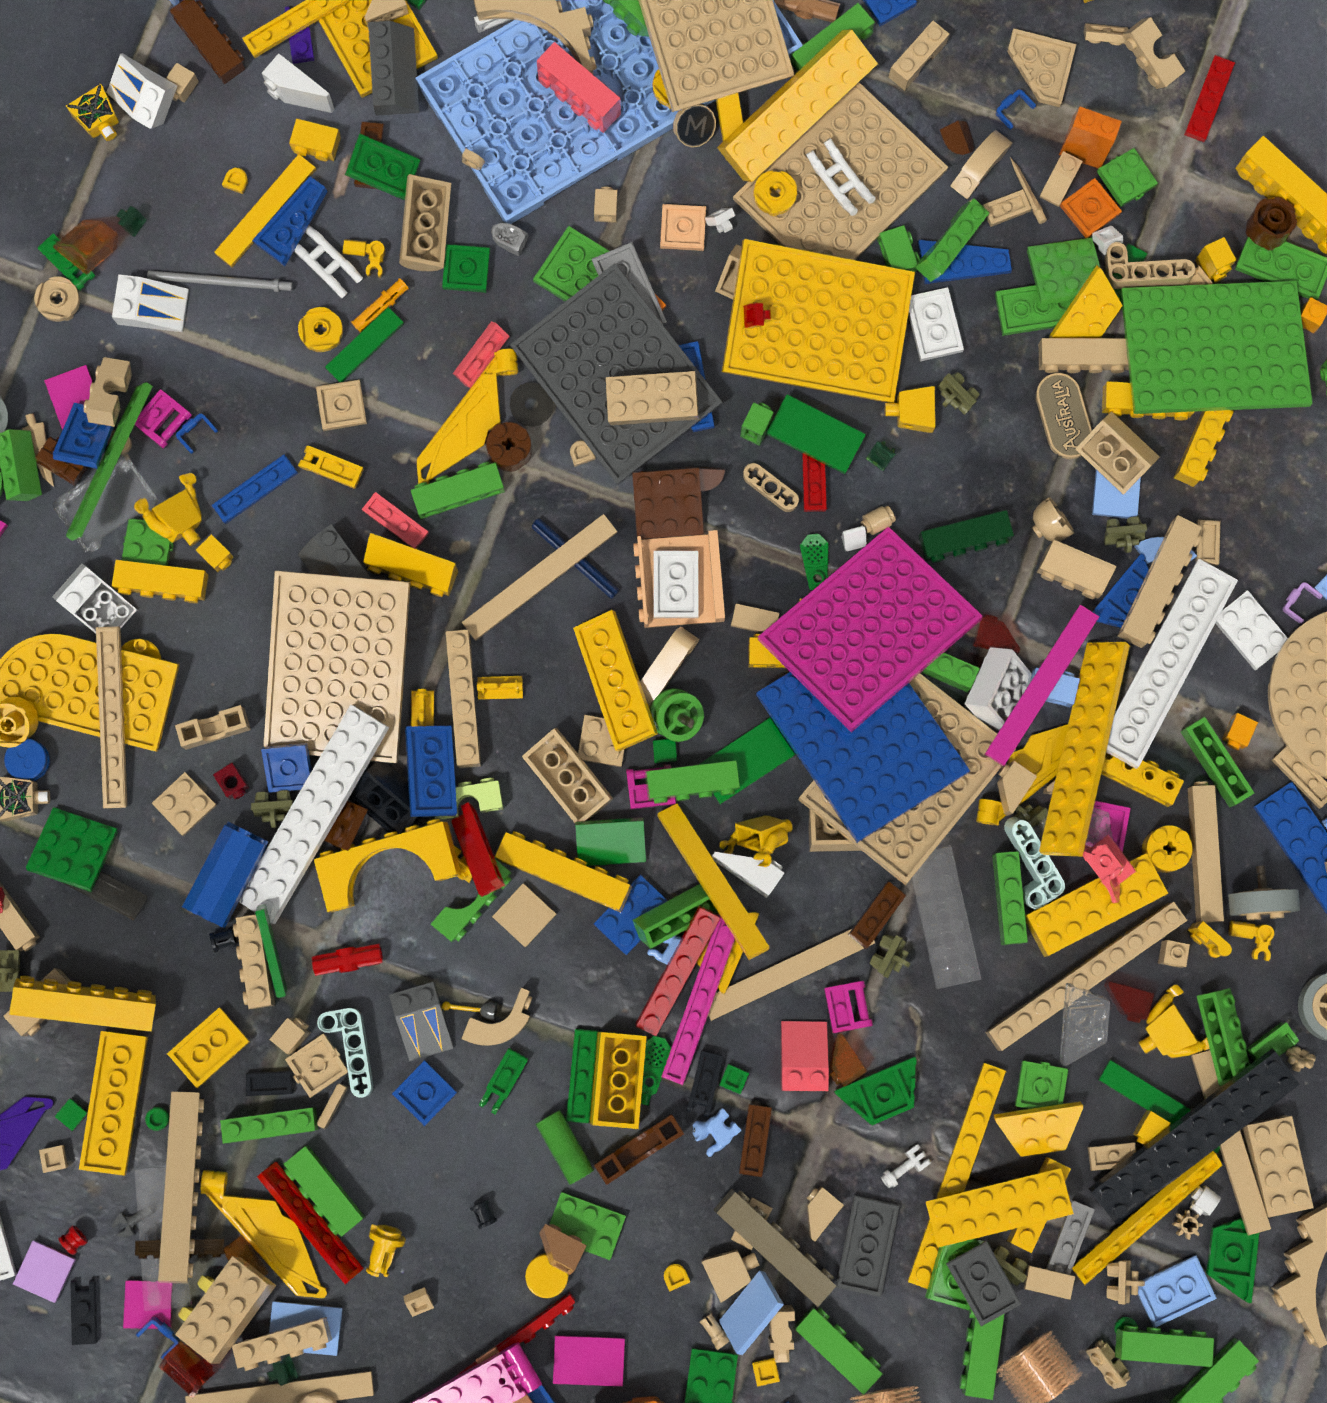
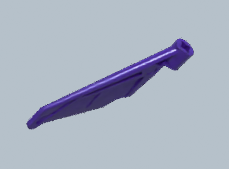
(17, 1126)

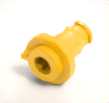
(386, 1241)

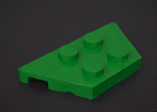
(882, 1093)
(1233, 1258)

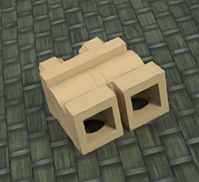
(781, 1334)

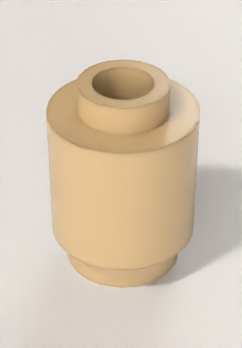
(878, 520)

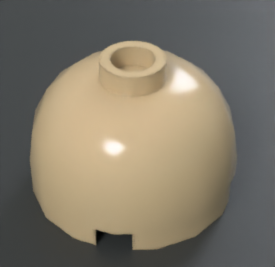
(1051, 522)

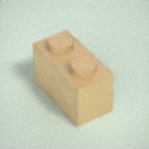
(291, 1035)

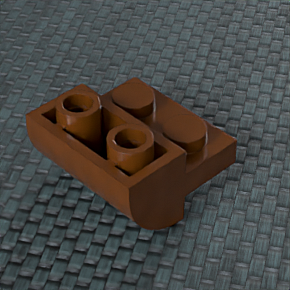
(346, 826)

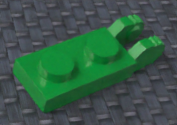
(504, 1078)

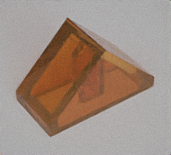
(242, 1249)

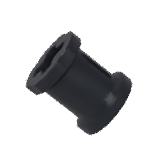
(228, 935)
(483, 1214)

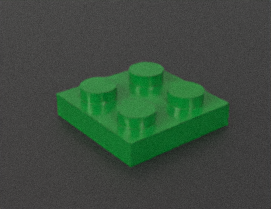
(466, 268)

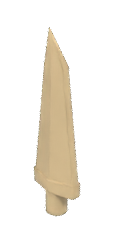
(1036, 208)
(38, 439)

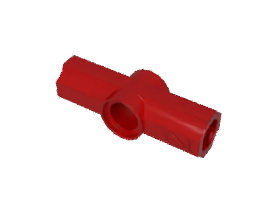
(347, 959)

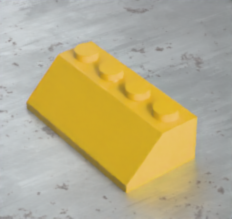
(410, 565)

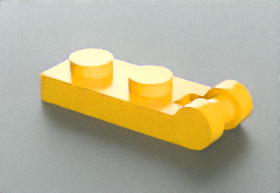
(331, 467)

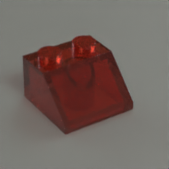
(187, 1369)

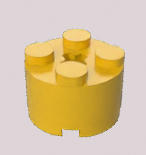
(22, 724)
(1176, 840)

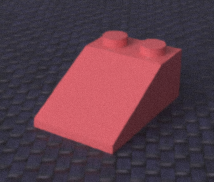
(804, 1056)

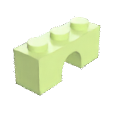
(486, 793)

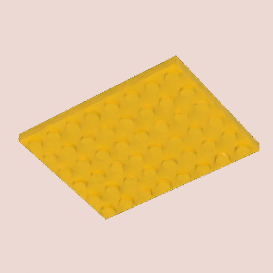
(830, 326)

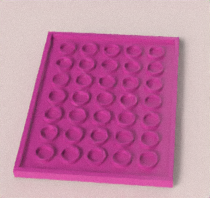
(869, 628)

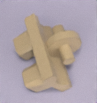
(1122, 1292)

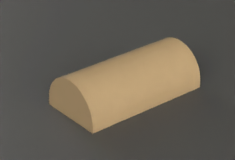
(424, 224)
(567, 777)

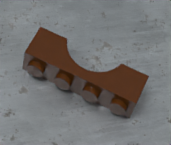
(638, 1149)

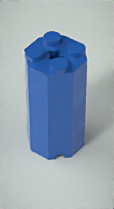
(225, 874)

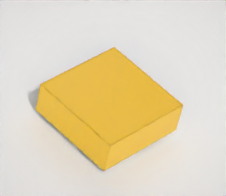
(765, 1371)

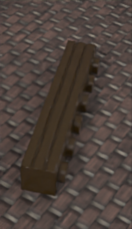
(212, 1247)

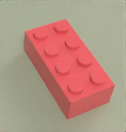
(578, 88)

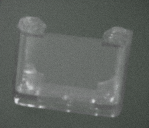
(114, 506)

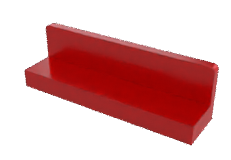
(477, 851)

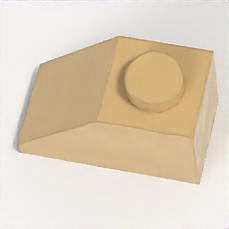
(385, 10)
(1061, 178)
(1013, 785)
(821, 1210)

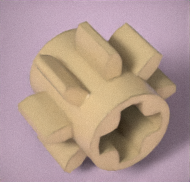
(1191, 1229)

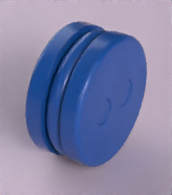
(27, 760)

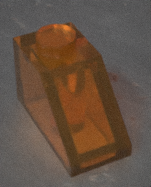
(844, 1062)

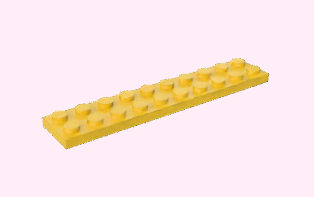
(1084, 749)

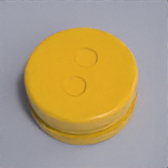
(544, 1278)

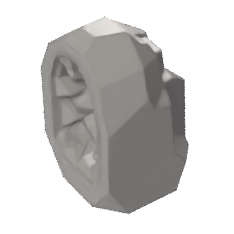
(509, 237)

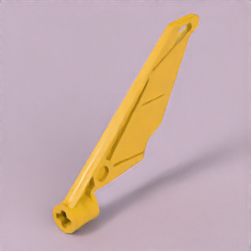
(470, 421)
(1039, 756)
(268, 1232)

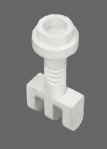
(889, 1179)

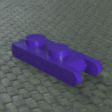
(301, 45)

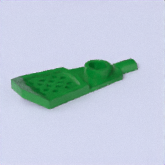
(815, 568)
(651, 1070)

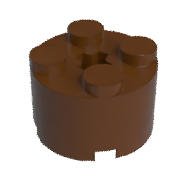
(1271, 223)
(506, 434)

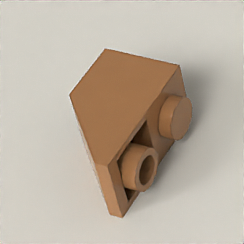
(561, 1250)

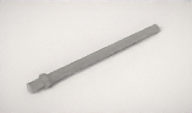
(276, 285)

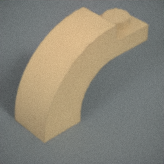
(980, 163)

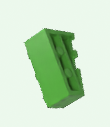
(631, 14)

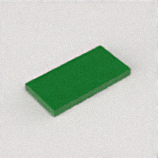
(815, 434)
(755, 755)

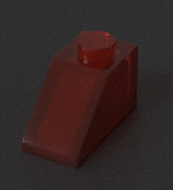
(994, 634)
(1130, 1001)

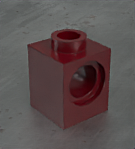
(222, 777)

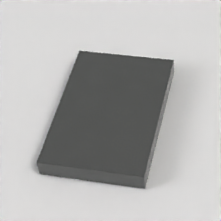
(983, 1283)

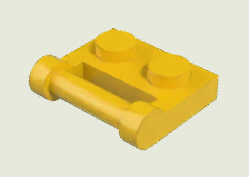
(1215, 943)

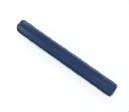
(583, 566)

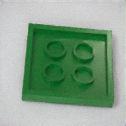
(71, 849)

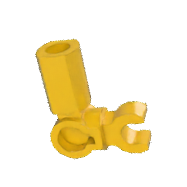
(360, 248)
(1262, 933)

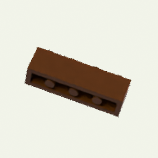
(207, 39)

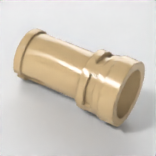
(717, 1334)

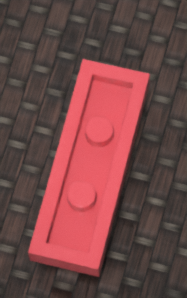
(481, 354)
(395, 521)

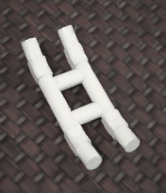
(841, 164)
(339, 260)

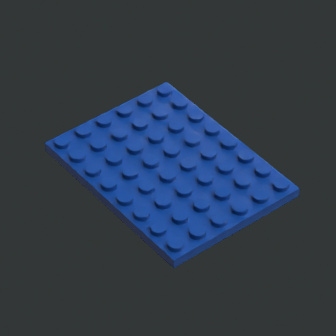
(876, 769)

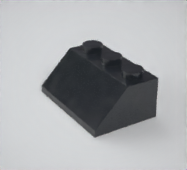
(385, 798)

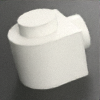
(1204, 1201)

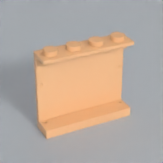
(709, 578)

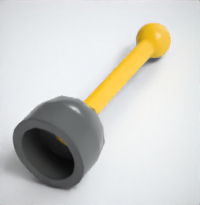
(487, 1011)

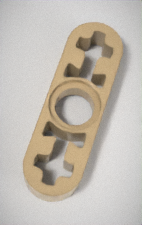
(770, 496)

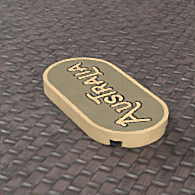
(1062, 414)

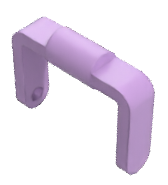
(1293, 596)

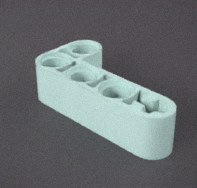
(1031, 859)
(350, 1052)

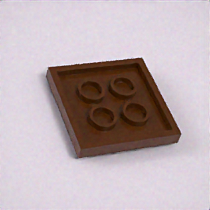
(668, 503)

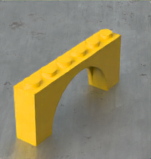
(339, 870)

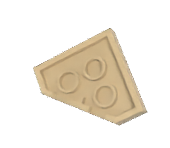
(1042, 63)

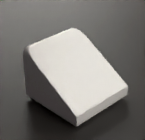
(854, 538)

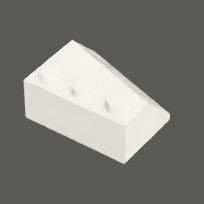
(998, 687)

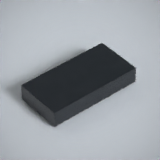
(269, 1083)

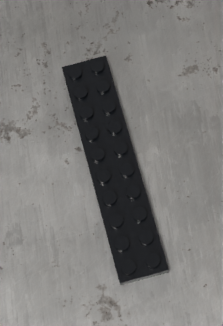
(1194, 1136)

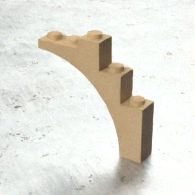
(569, 27)
(1305, 1261)

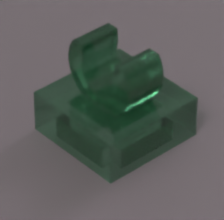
(131, 220)
(881, 455)
(283, 1371)

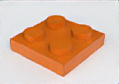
(1090, 208)

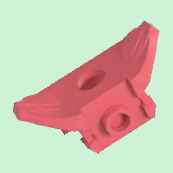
(1109, 865)

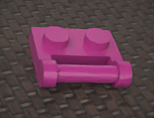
(156, 414)
(638, 793)
(841, 1010)

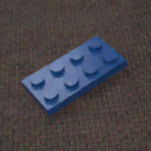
(431, 771)

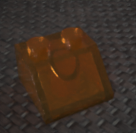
(88, 244)

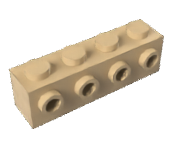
(254, 962)
(282, 1342)

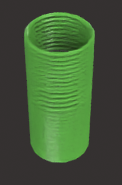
(564, 1144)

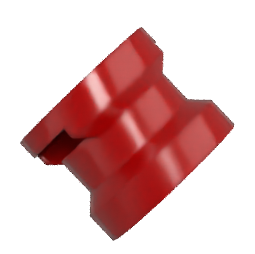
(73, 1240)

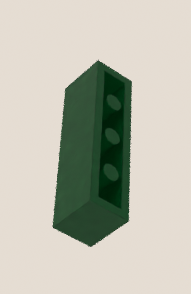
(966, 536)

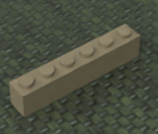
(779, 1251)

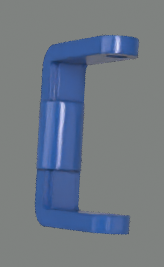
(1008, 101)
(189, 425)
(164, 1329)

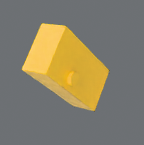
(618, 1080)

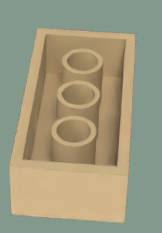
(652, 398)
(1277, 1165)
(225, 1310)

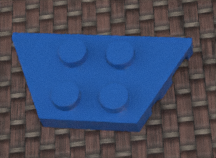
(1118, 601)

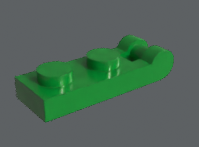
(67, 268)

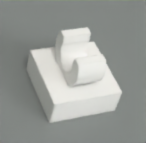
(721, 219)
(1106, 237)

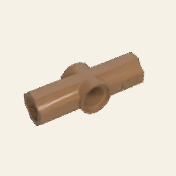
(807, 9)

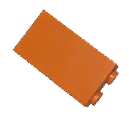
(1090, 136)

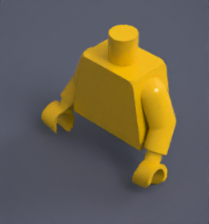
(175, 516)
(760, 835)
(1169, 1029)

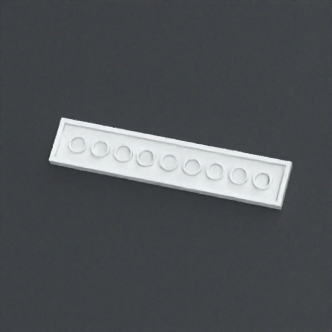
(1168, 662)
(314, 812)

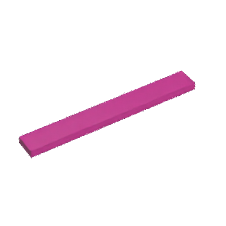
(1041, 685)
(699, 1004)

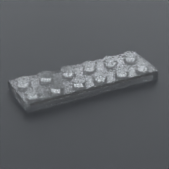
(945, 920)
(150, 1201)

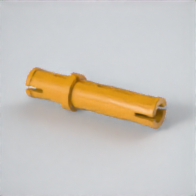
(379, 305)

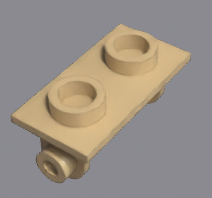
(1114, 1373)

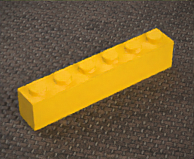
(564, 872)

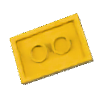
(208, 1047)

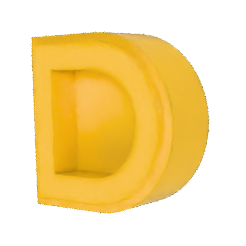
(235, 180)
(675, 1276)

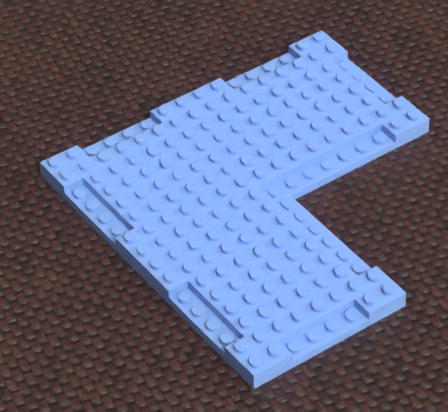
(523, 131)

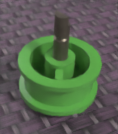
(677, 714)

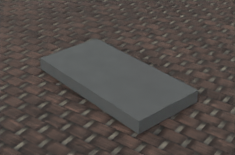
(867, 1246)

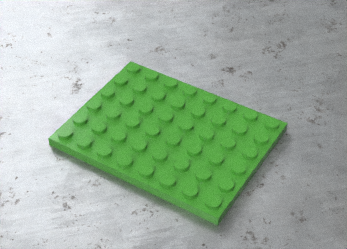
(1215, 347)

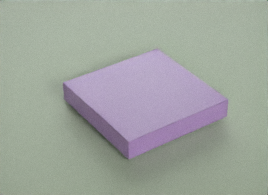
(44, 1271)

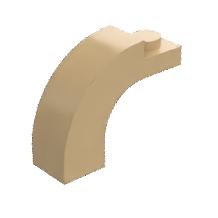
(493, 1034)

